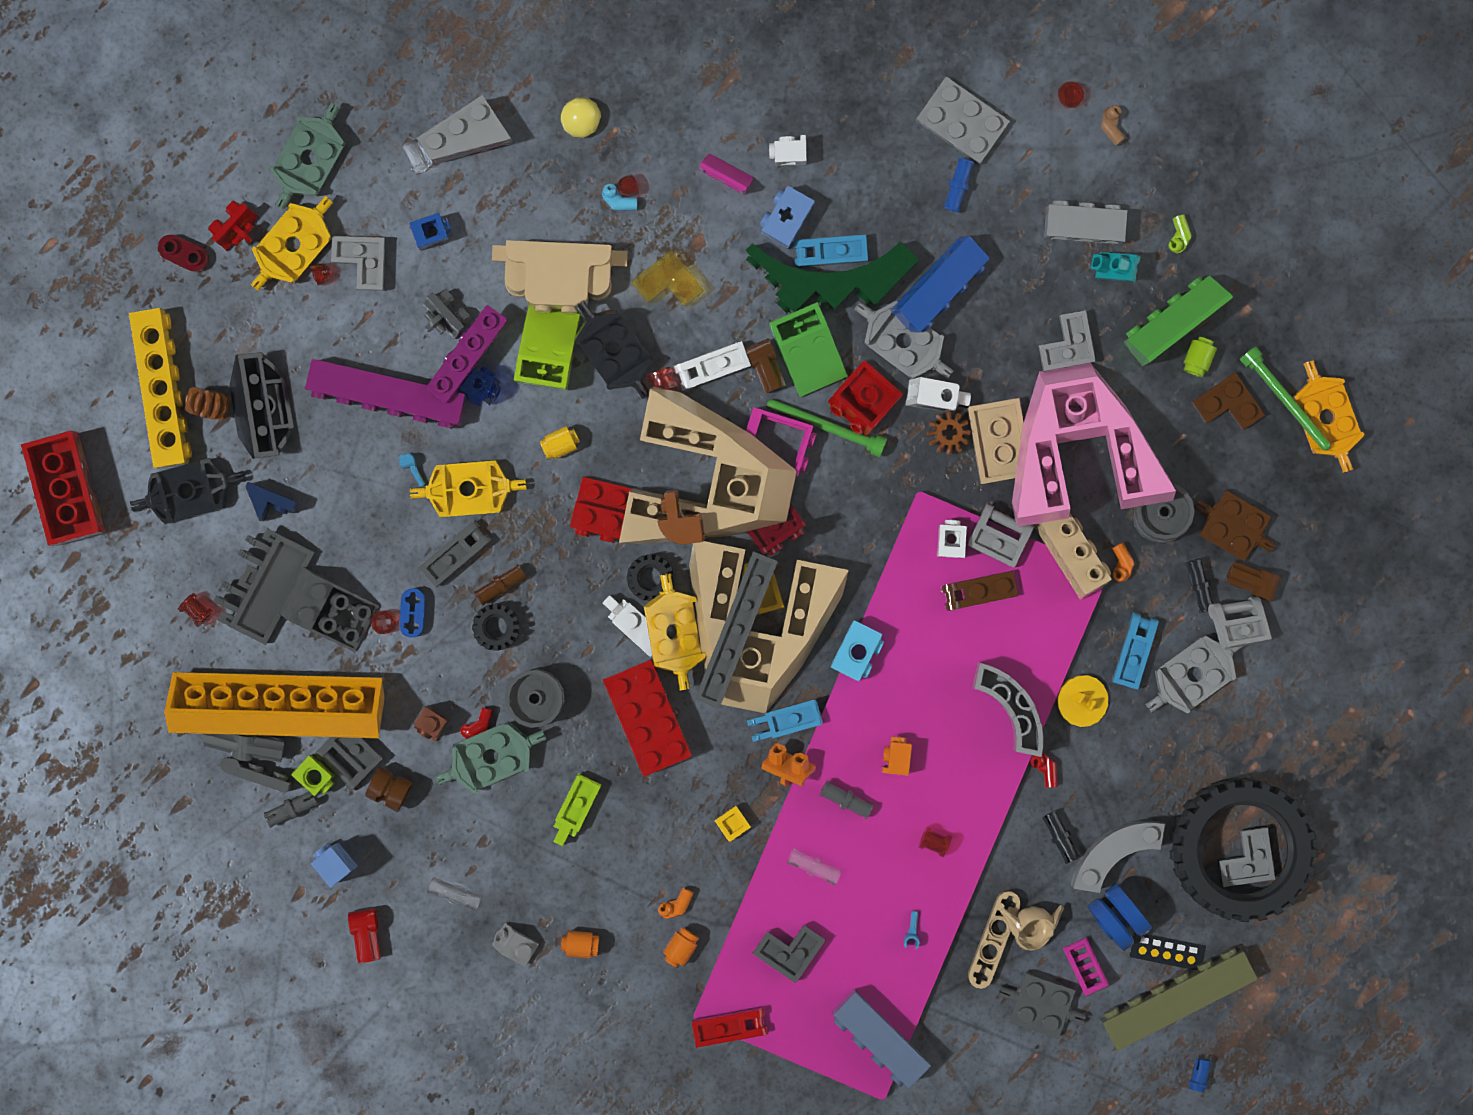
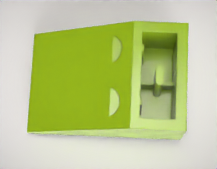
(547, 349)

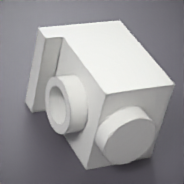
(788, 151)
(954, 550)

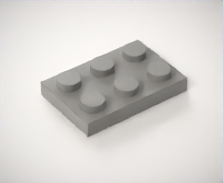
(962, 120)

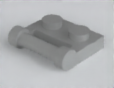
(995, 542)
(1243, 630)

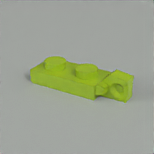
(575, 808)

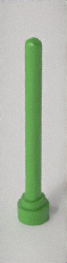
(1255, 361)
(873, 443)

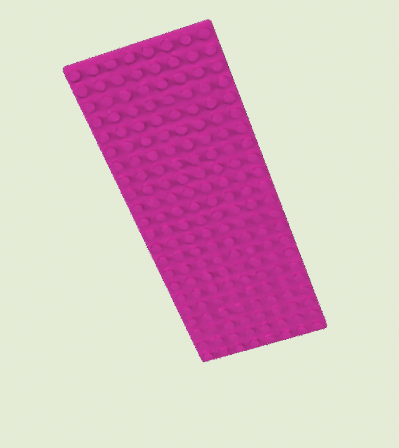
(956, 784)

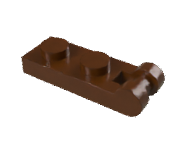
(980, 590)

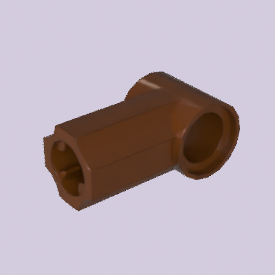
(764, 362)
(1257, 582)

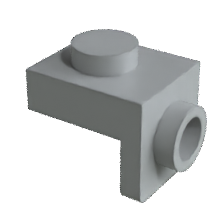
(514, 945)

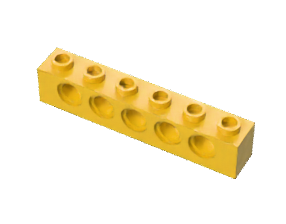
(141, 325)

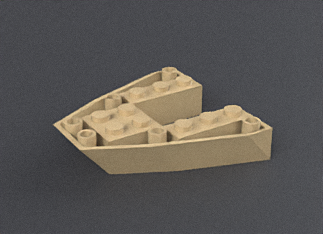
(748, 483)
(766, 660)

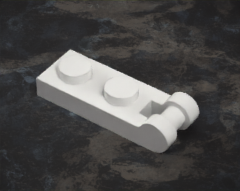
(713, 365)

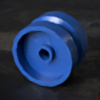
(1120, 916)

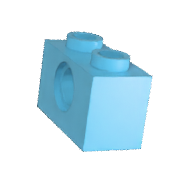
(856, 635)

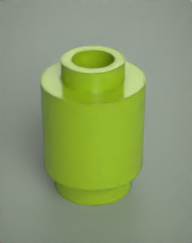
(1199, 356)

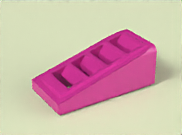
(1103, 984)

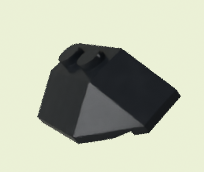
(260, 405)

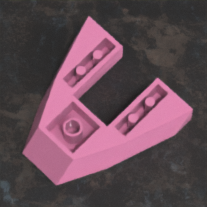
(1072, 407)

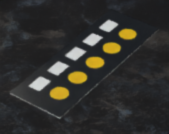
(1167, 951)

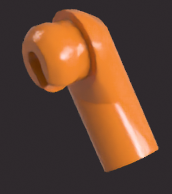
(1125, 563)
(676, 907)

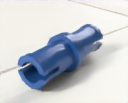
(958, 185)

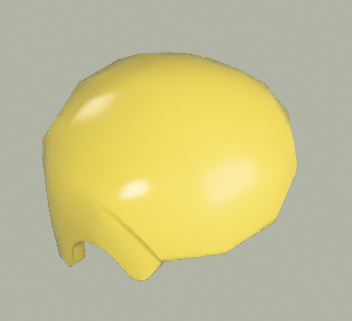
(580, 117)

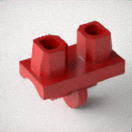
(235, 228)

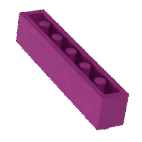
(383, 392)

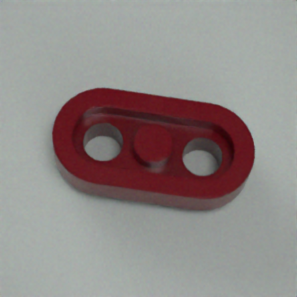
(182, 253)

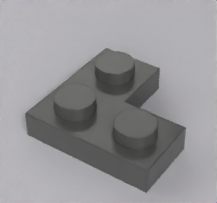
(793, 958)

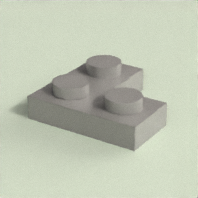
(367, 254)
(1075, 348)
(1254, 865)

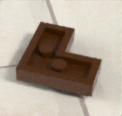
(1229, 396)

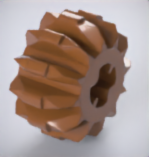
(207, 403)
(942, 426)

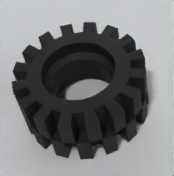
(636, 569)
(512, 627)

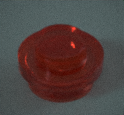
(1070, 94)

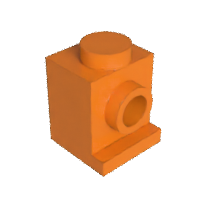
(897, 756)

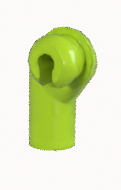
(1182, 236)

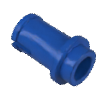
(1200, 1075)

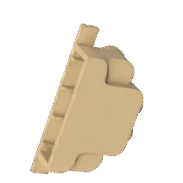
(558, 273)

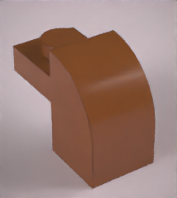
(678, 527)

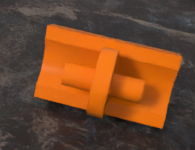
(788, 767)

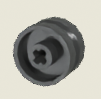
(1169, 528)
(550, 698)

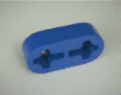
(405, 612)

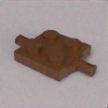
(1234, 525)

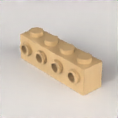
(1074, 555)

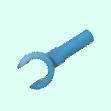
(408, 460)
(912, 930)

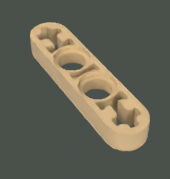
(997, 940)

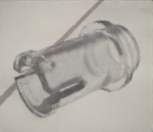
(416, 157)

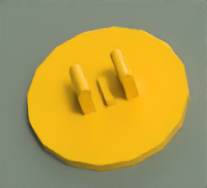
(1083, 700)

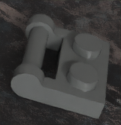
(356, 752)

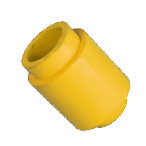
(559, 443)

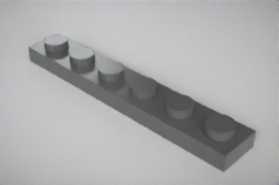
(736, 630)

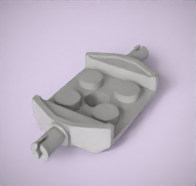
(914, 360)
(1172, 678)

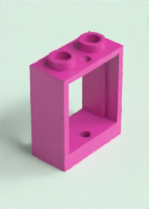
(808, 437)

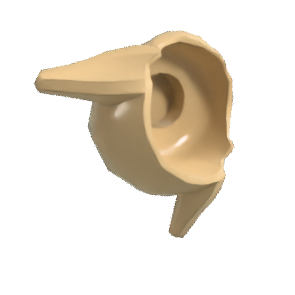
(1032, 926)

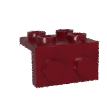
(770, 538)

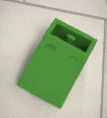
(808, 349)

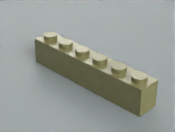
(1178, 998)

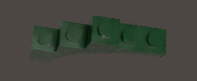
(798, 286)

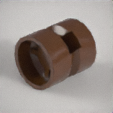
(388, 789)

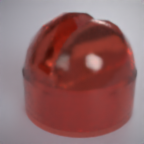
(628, 186)
(320, 273)

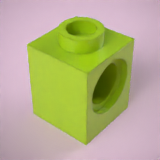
(302, 773)

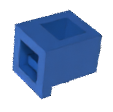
(421, 227)

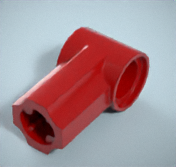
(364, 928)

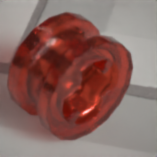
(379, 629)

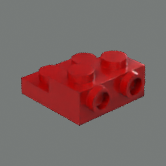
(864, 398)
(600, 509)

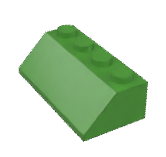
(1176, 320)

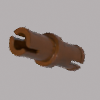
(500, 584)

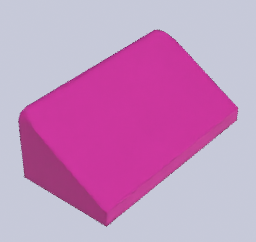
(726, 173)

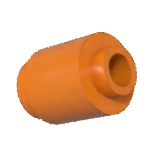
(580, 944)
(680, 947)

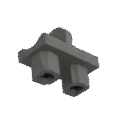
(441, 317)

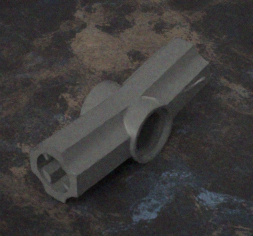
(247, 746)

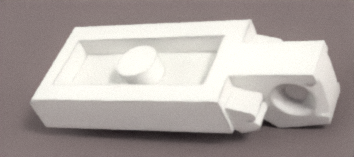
(630, 622)

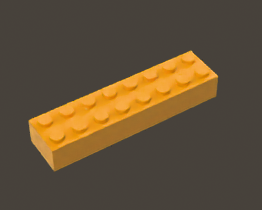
(274, 705)

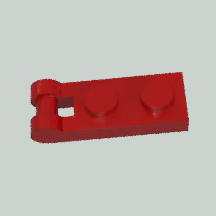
(728, 1027)

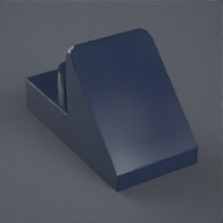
(262, 499)

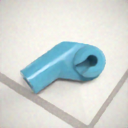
(615, 199)

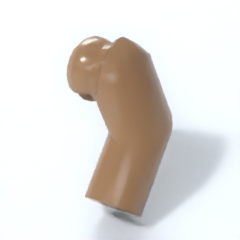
(1110, 122)

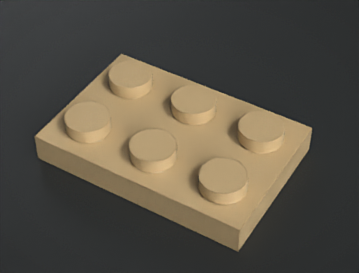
(996, 438)

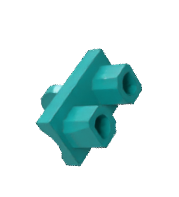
(1115, 266)

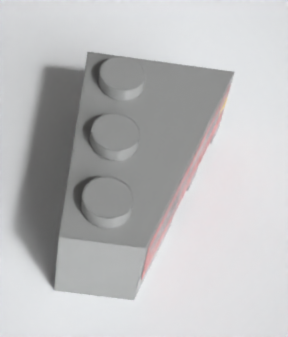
(464, 133)

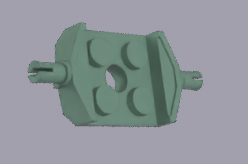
(308, 135)
(475, 772)

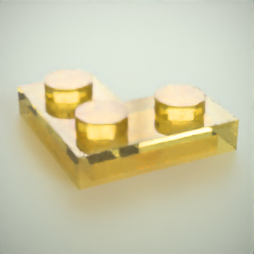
(668, 273)

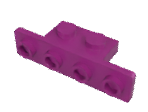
(466, 354)

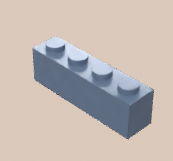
(881, 1038)

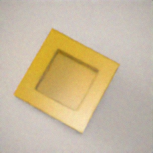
(732, 823)

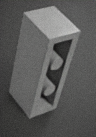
(1085, 223)

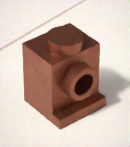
(431, 723)

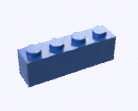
(940, 284)

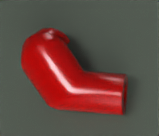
(479, 726)
(1047, 767)

